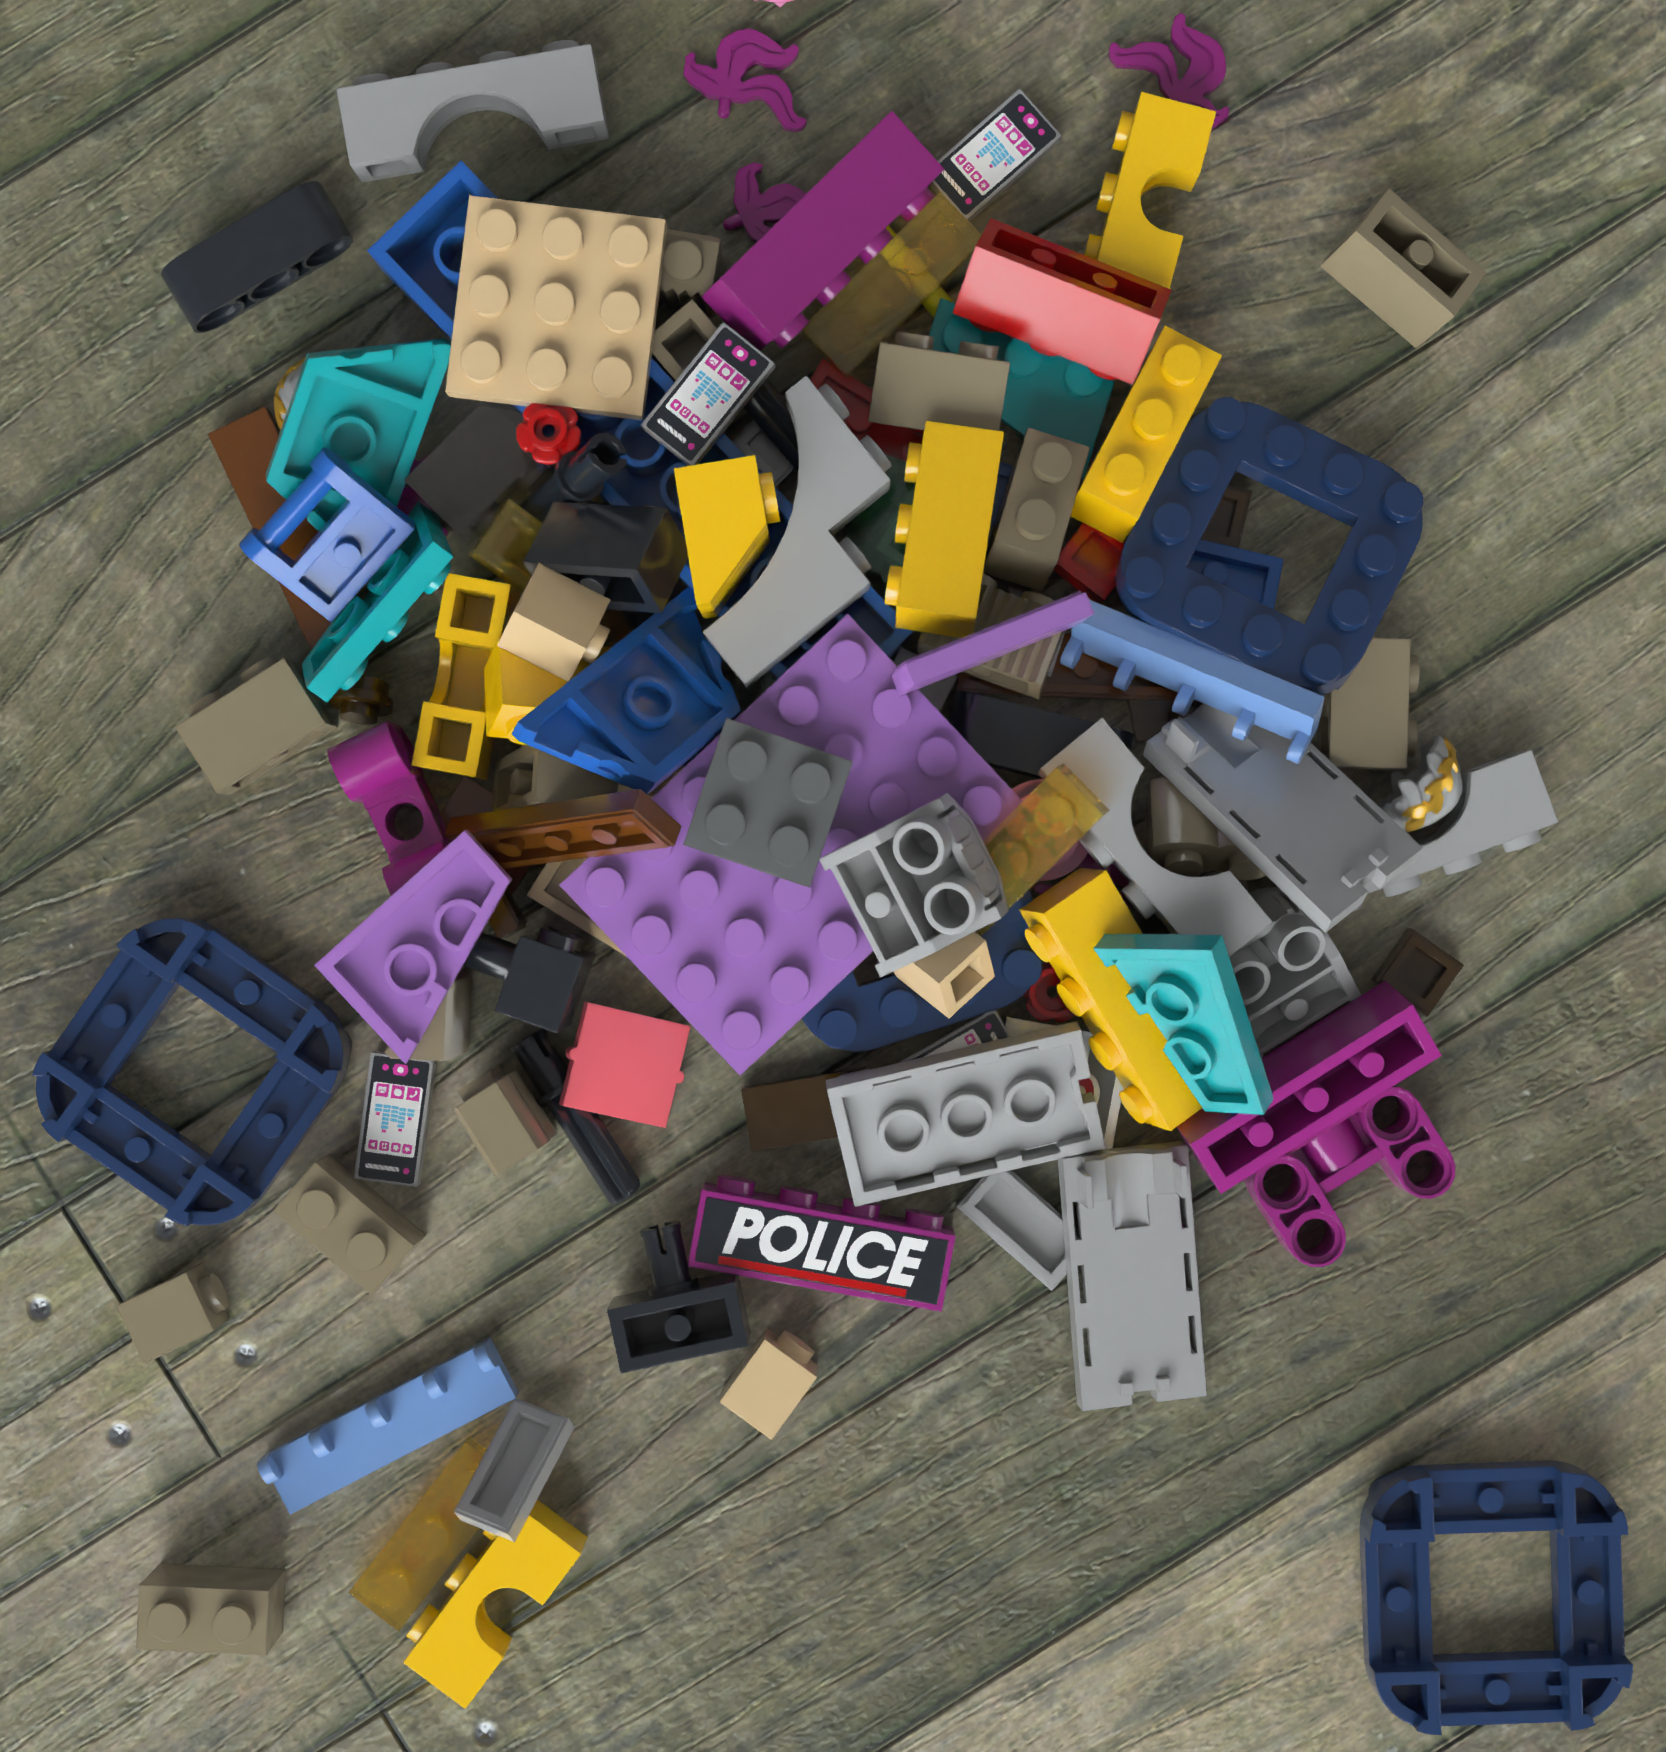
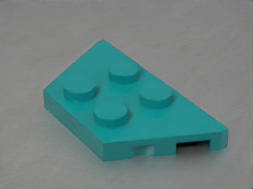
(364, 408)

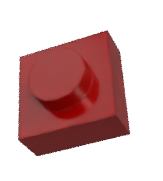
(1090, 562)

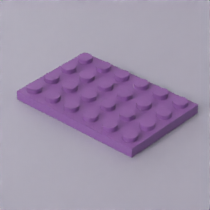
(752, 949)

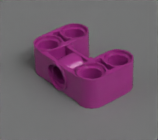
(379, 773)
(1340, 1155)

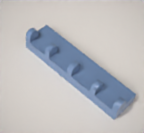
(1197, 675)
(388, 1426)

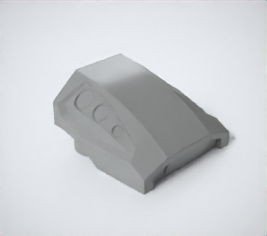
(919, 883)
(1289, 972)

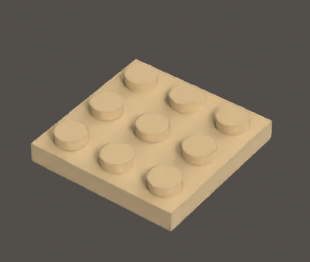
(556, 307)

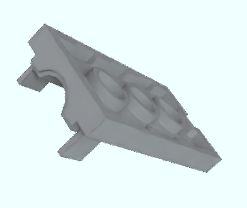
(1292, 820)
(965, 1110)
(1135, 1274)

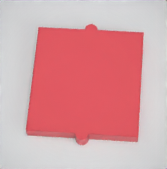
(624, 1065)

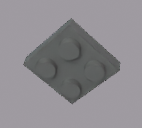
(768, 803)

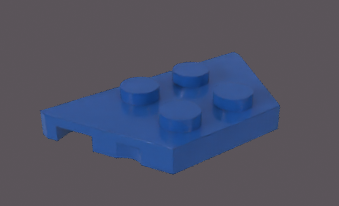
(640, 703)

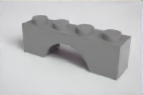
(397, 119)
(1497, 806)
(1180, 902)

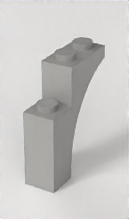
(810, 572)

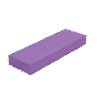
(991, 642)

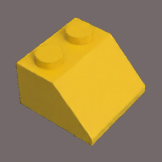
(724, 524)

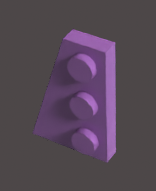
(416, 942)

